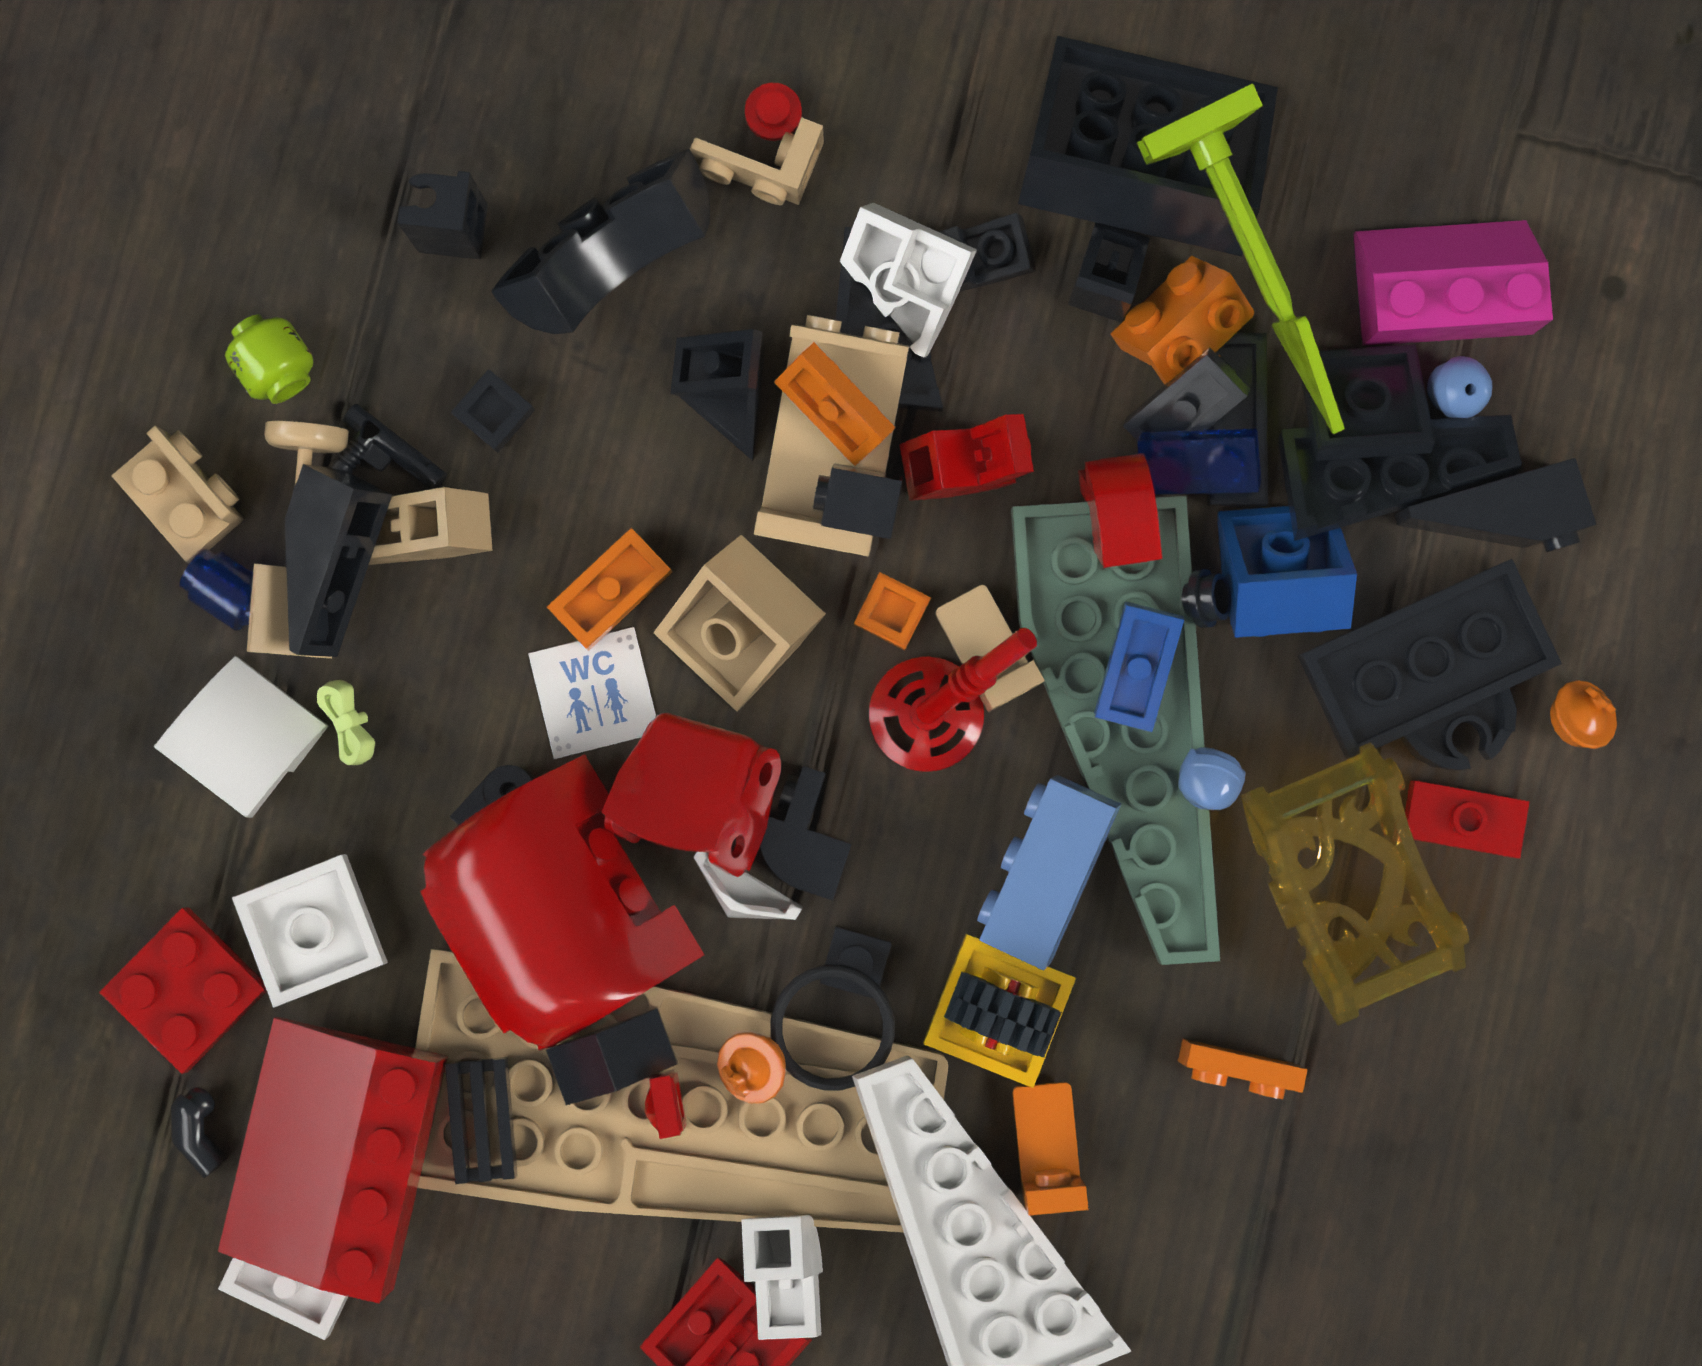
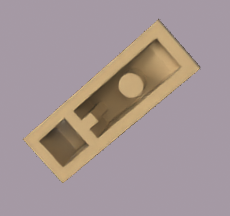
(434, 526)

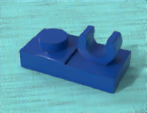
(1139, 666)

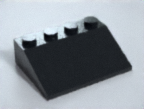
(1088, 154)

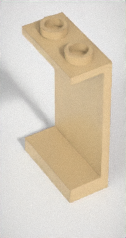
(803, 452)

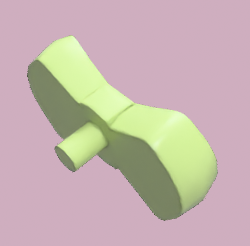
(354, 742)

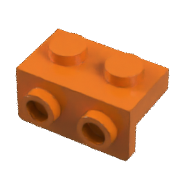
(1184, 317)

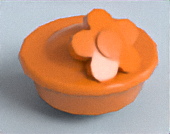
(1583, 715)
(751, 1067)

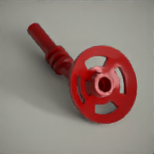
(938, 704)

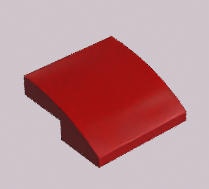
(718, 1327)

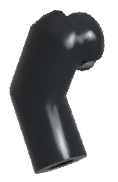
(189, 1134)

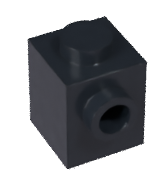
(858, 500)

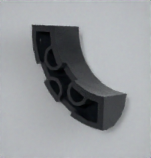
(606, 245)

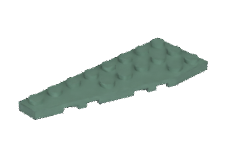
(1075, 616)

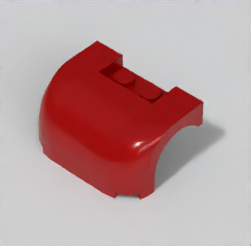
(550, 909)

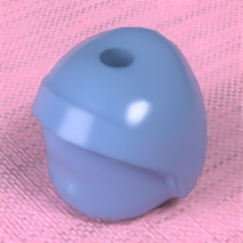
(1460, 387)
(1210, 778)

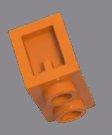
(1048, 1149)

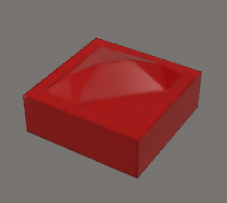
(665, 1104)

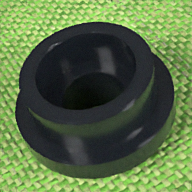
(1206, 598)

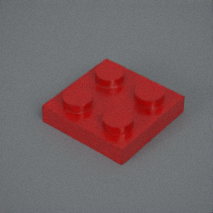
(184, 990)

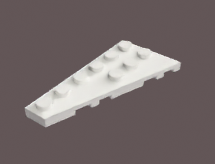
(980, 1258)

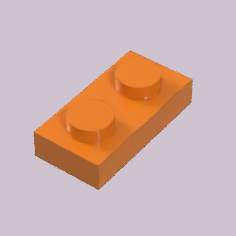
(834, 404)
(609, 589)
(1266, 1075)

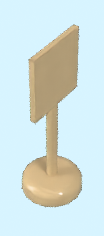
(269, 603)

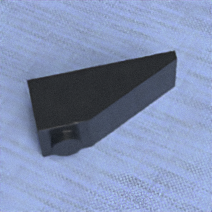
(1515, 511)
(328, 551)

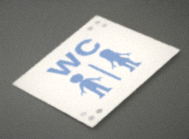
(593, 694)

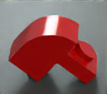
(967, 459)
(1122, 510)

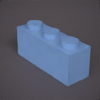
(1047, 870)

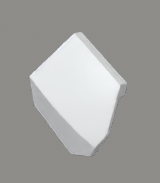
(745, 894)

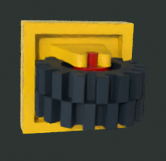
(999, 1011)

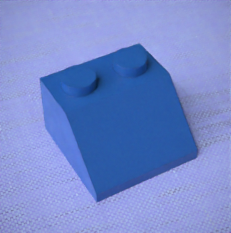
(1281, 581)

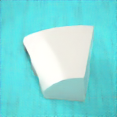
(907, 270)

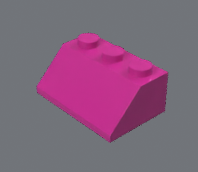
(1451, 283)

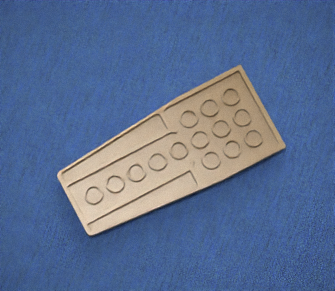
(732, 1161)

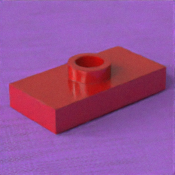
(1466, 819)

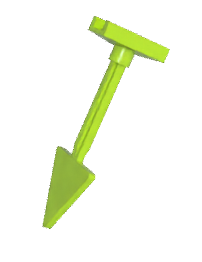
(1204, 136)

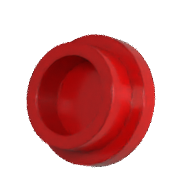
(773, 111)

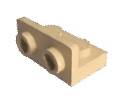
(178, 495)

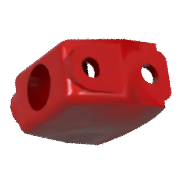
(695, 791)

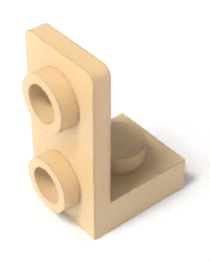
(795, 157)
(977, 627)

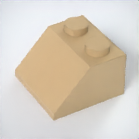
(738, 622)

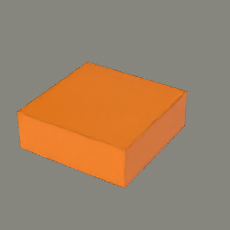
(892, 611)

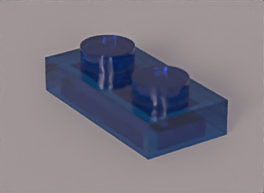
(1202, 461)

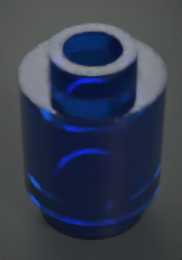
(219, 587)

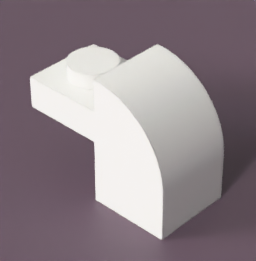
(785, 1264)

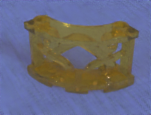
(1339, 962)

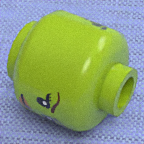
(269, 358)

